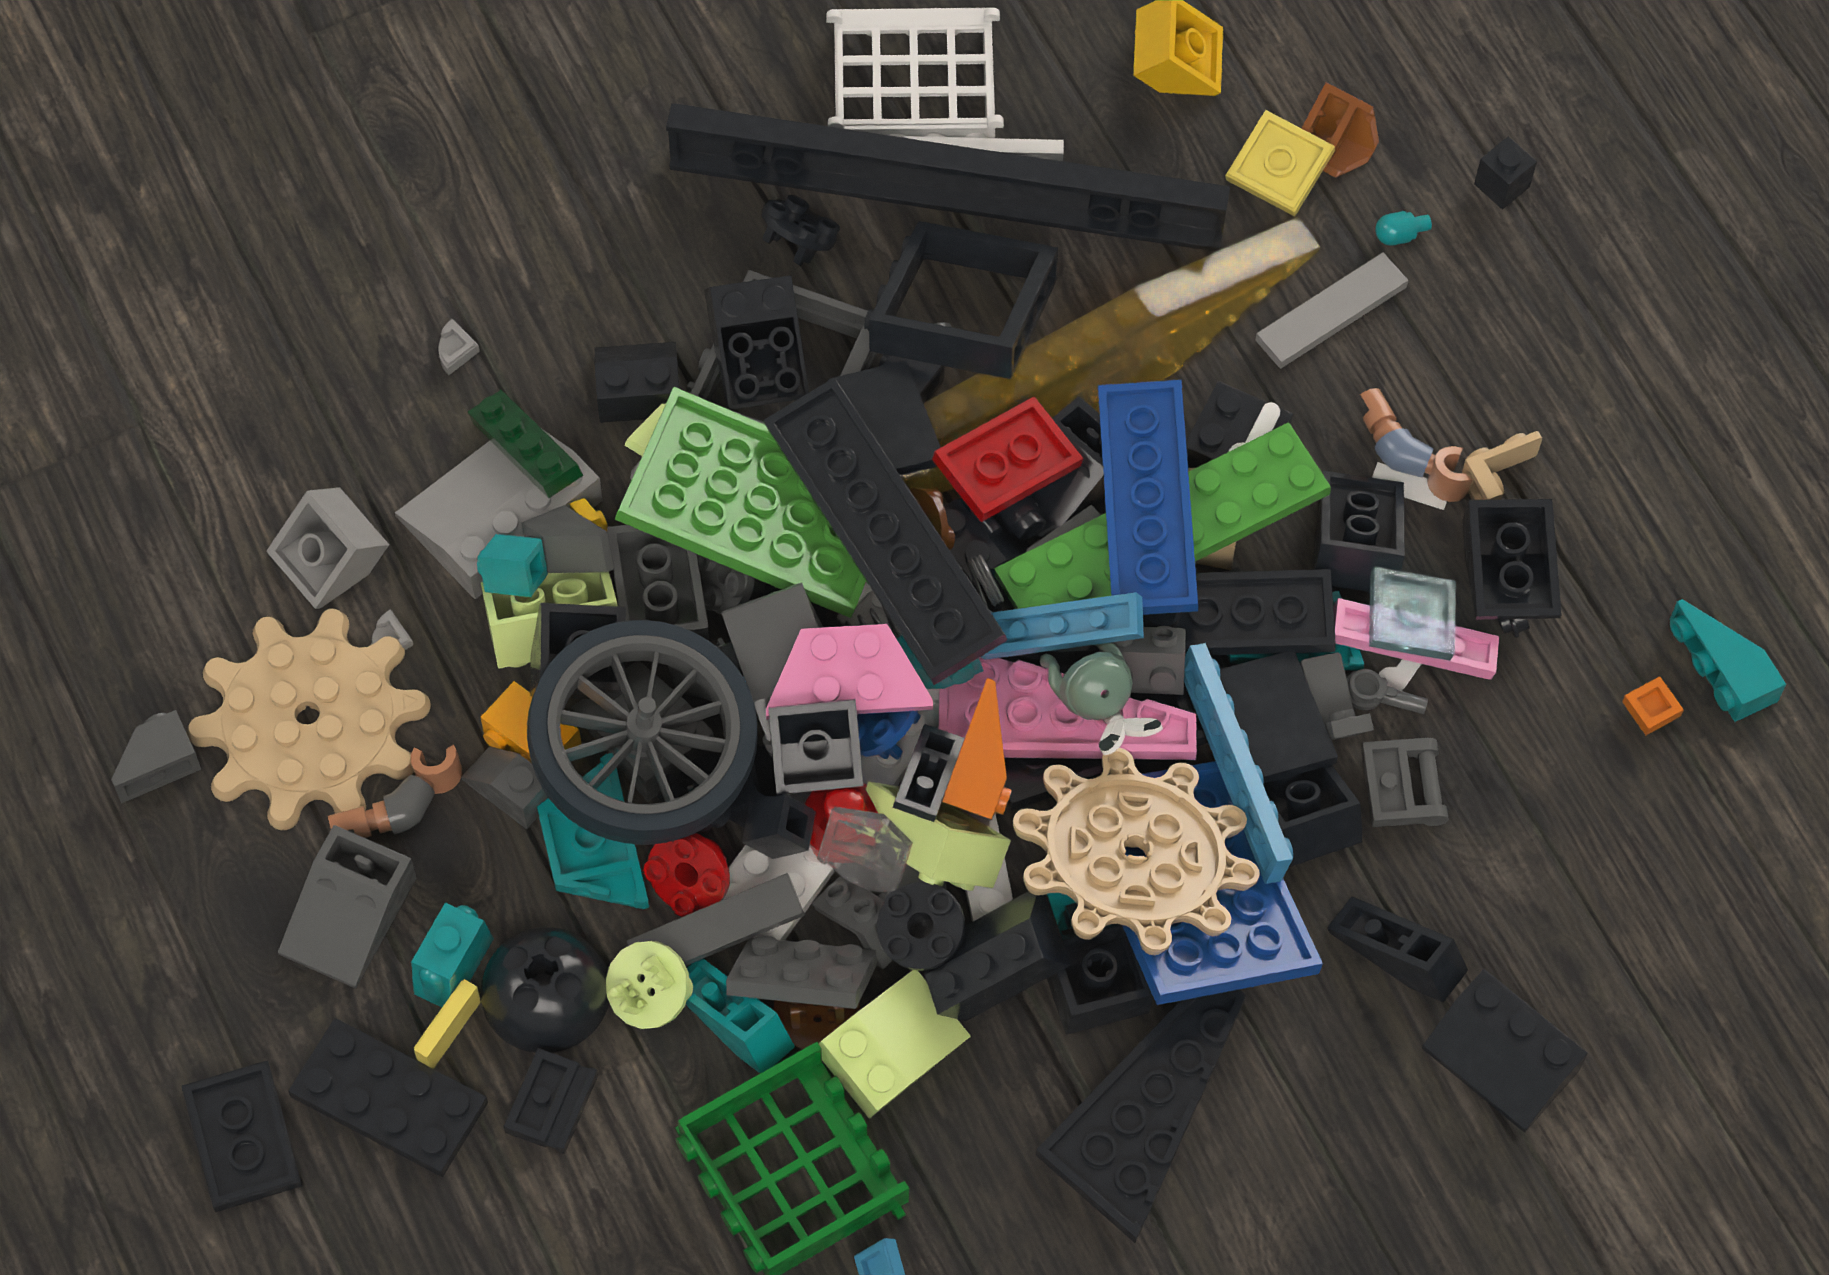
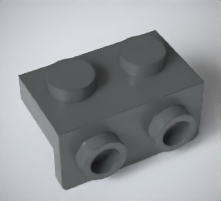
(1156, 660)

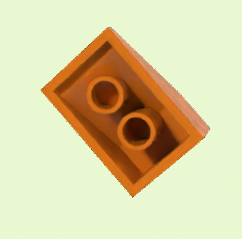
(980, 767)

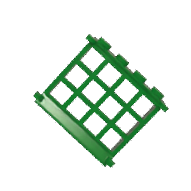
(850, 1134)

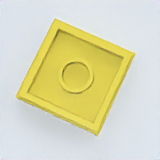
(1280, 163)

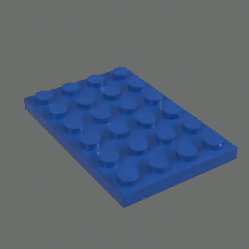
(1259, 948)

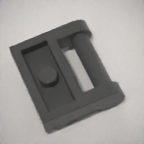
(1391, 786)

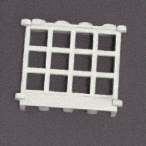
(912, 23)

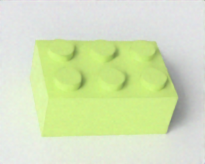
(514, 617)

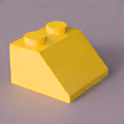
(1178, 49)

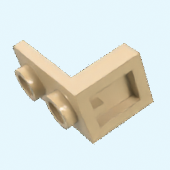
(1484, 463)

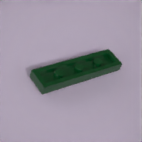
(525, 444)

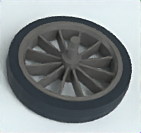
(642, 732)

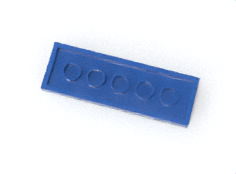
(1148, 495)

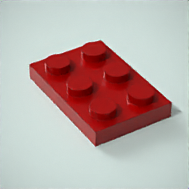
(1007, 459)

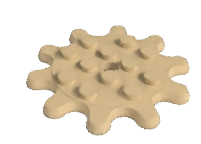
(314, 760)
(1125, 809)

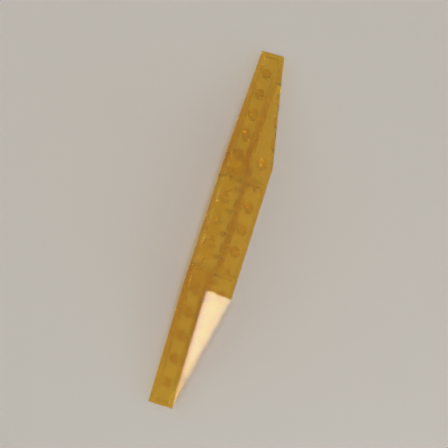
(1126, 340)

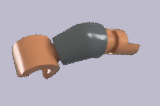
(408, 801)

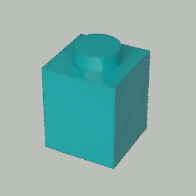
(512, 565)

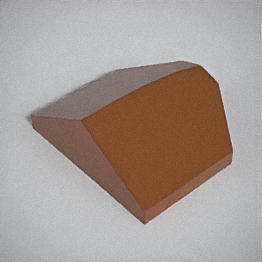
(1346, 125)

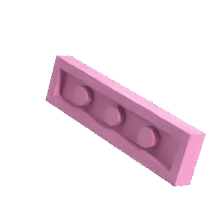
(1474, 650)

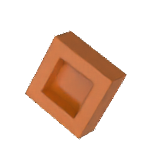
(1652, 705)

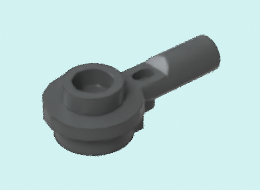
(1370, 690)

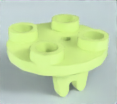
(662, 971)

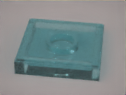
(1412, 613)

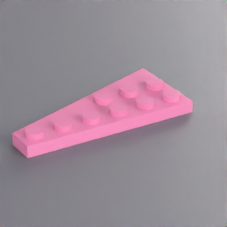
(1042, 727)

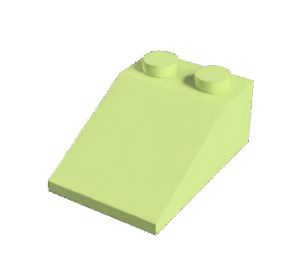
(951, 847)
(890, 1043)

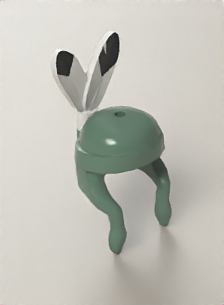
(1082, 689)

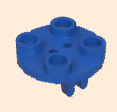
(883, 730)

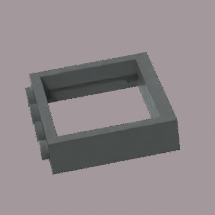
(813, 309)

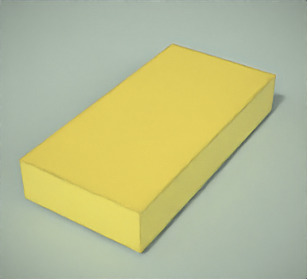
(447, 1024)

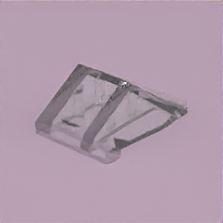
(865, 849)

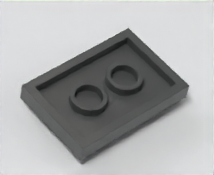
(802, 972)

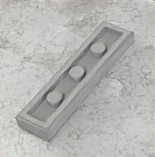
(1331, 310)

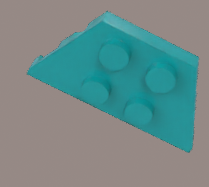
(589, 863)

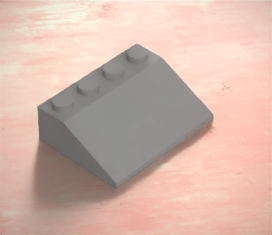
(484, 499)

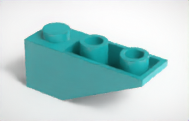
(1734, 666)

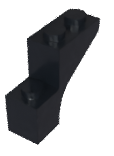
(771, 821)

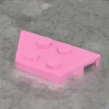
(851, 664)

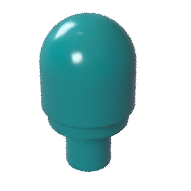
(1401, 227)

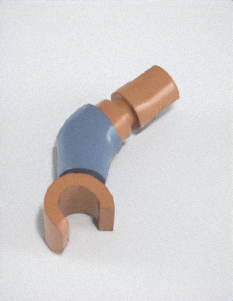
(1411, 456)

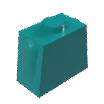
(449, 953)

